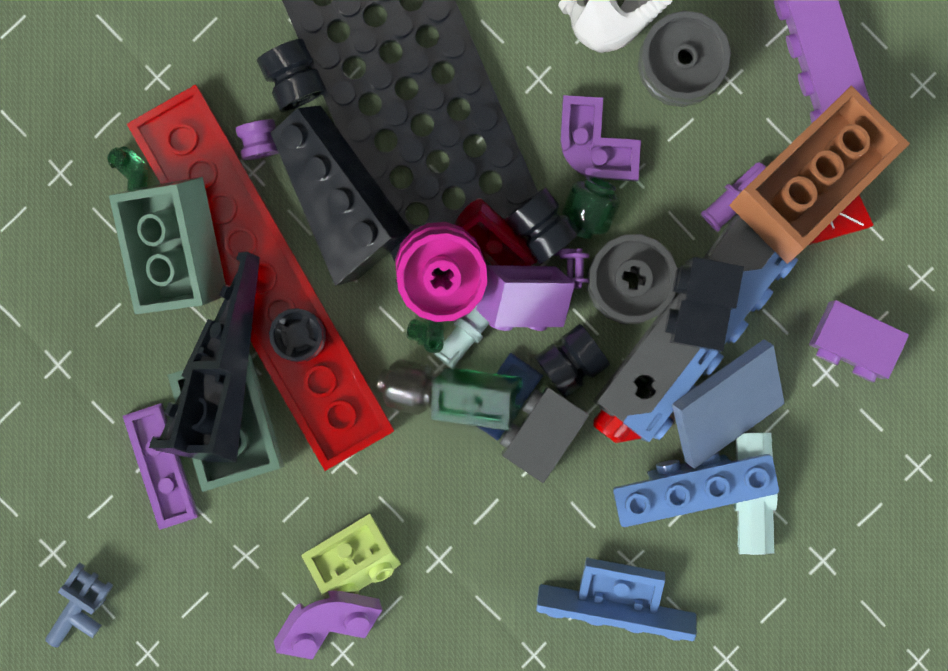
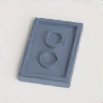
(728, 403)

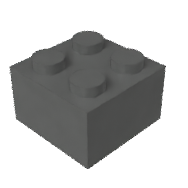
(543, 433)

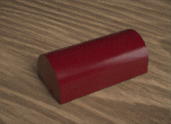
(494, 236)

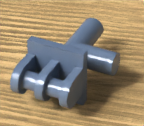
(84, 593)

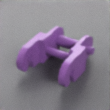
(576, 254)

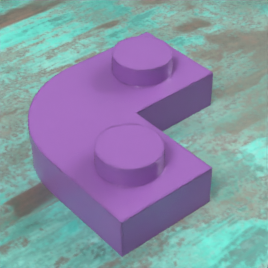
(587, 150)
(339, 613)

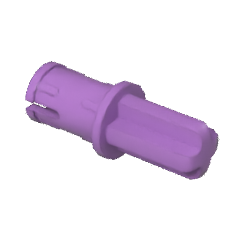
(719, 211)

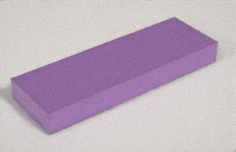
(160, 471)

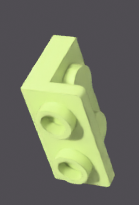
(351, 558)

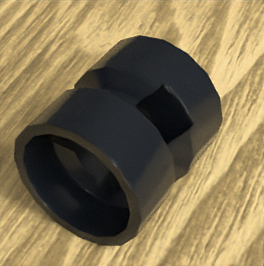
(290, 71)
(542, 225)
(297, 335)
(572, 360)

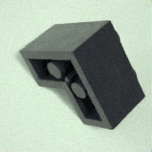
(704, 303)

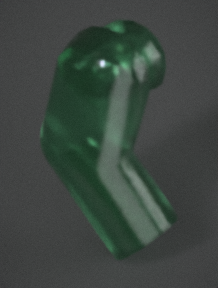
(129, 165)
(427, 333)

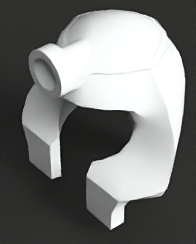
(605, 25)

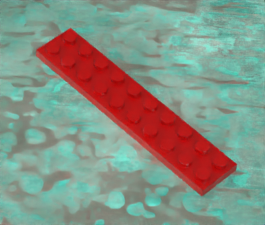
(328, 391)

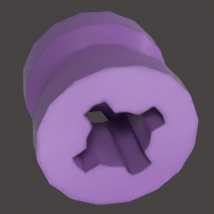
(257, 139)

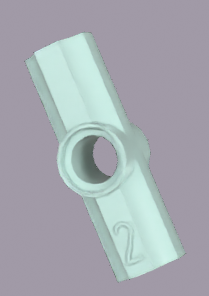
(755, 515)

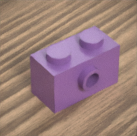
(526, 297)
(858, 341)

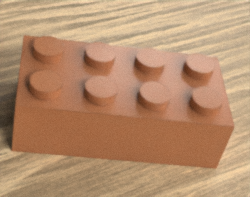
(819, 174)

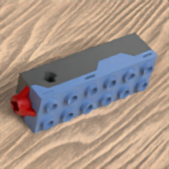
(676, 367)

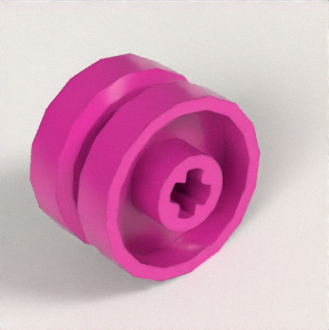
(445, 295)

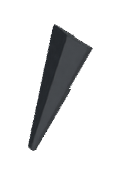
(210, 406)

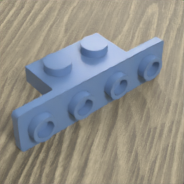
(682, 490)
(619, 598)

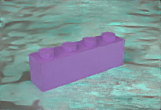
(823, 51)

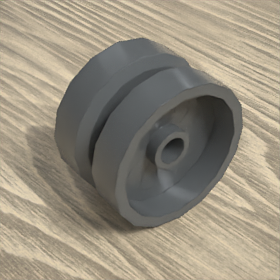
(690, 36)
(646, 260)

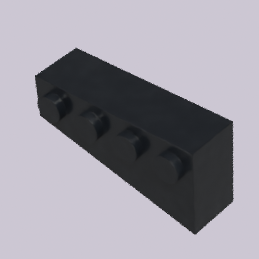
(338, 195)

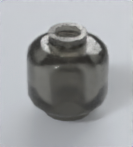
(407, 386)

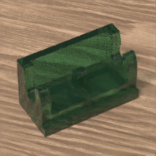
(475, 398)

